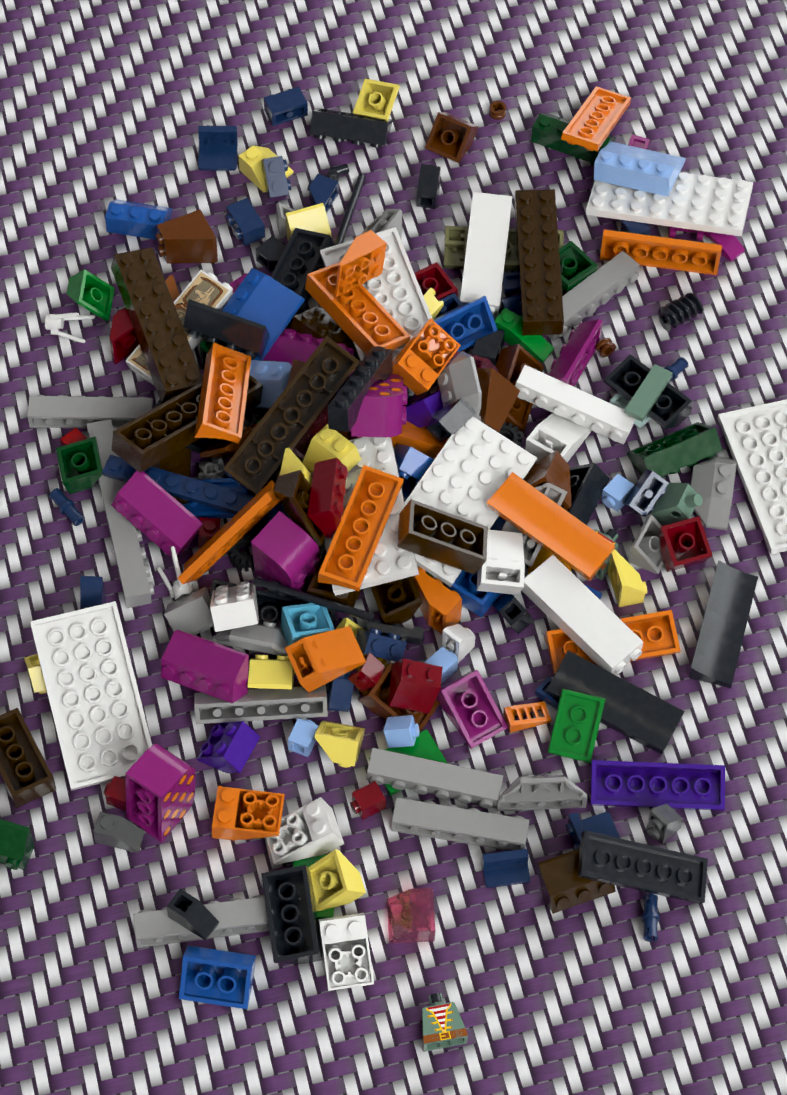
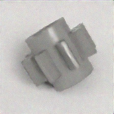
(210, 471)

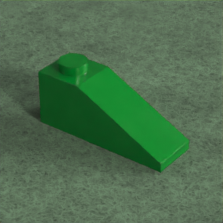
(534, 344)

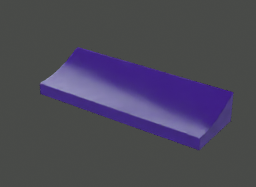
(657, 784)

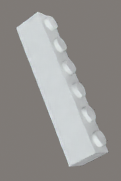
(574, 404)

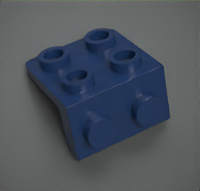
(218, 148)
(598, 824)

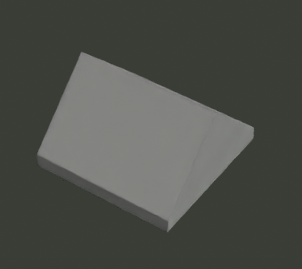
(646, 547)
(191, 612)

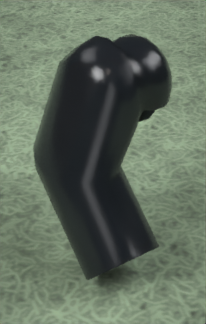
(335, 172)

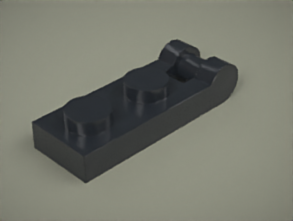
(411, 636)

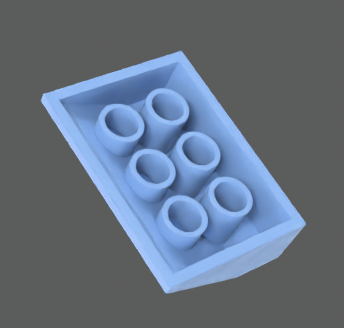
(637, 168)

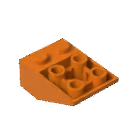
(361, 262)
(424, 357)
(439, 604)
(324, 657)
(246, 814)

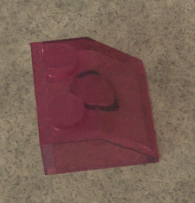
(411, 916)

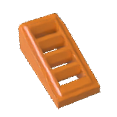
(518, 710)

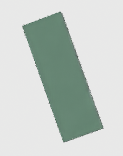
(648, 393)

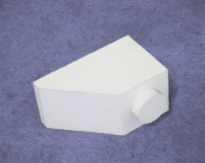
(458, 640)

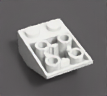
(556, 434)
(504, 564)
(234, 606)
(306, 833)
(346, 951)

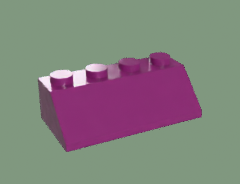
(295, 346)
(577, 352)
(156, 513)
(205, 666)

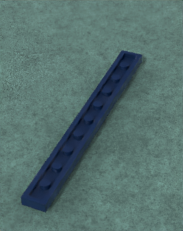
(189, 488)

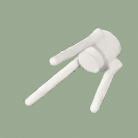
(56, 321)
(178, 590)

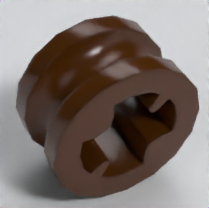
(500, 114)
(605, 347)

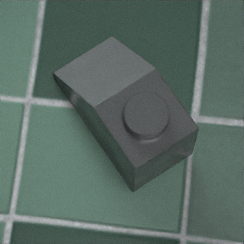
(118, 832)

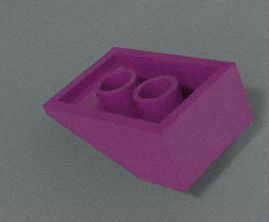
(471, 708)

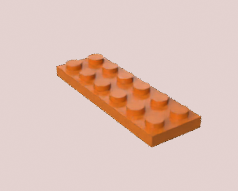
(596, 119)

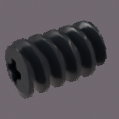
(680, 310)

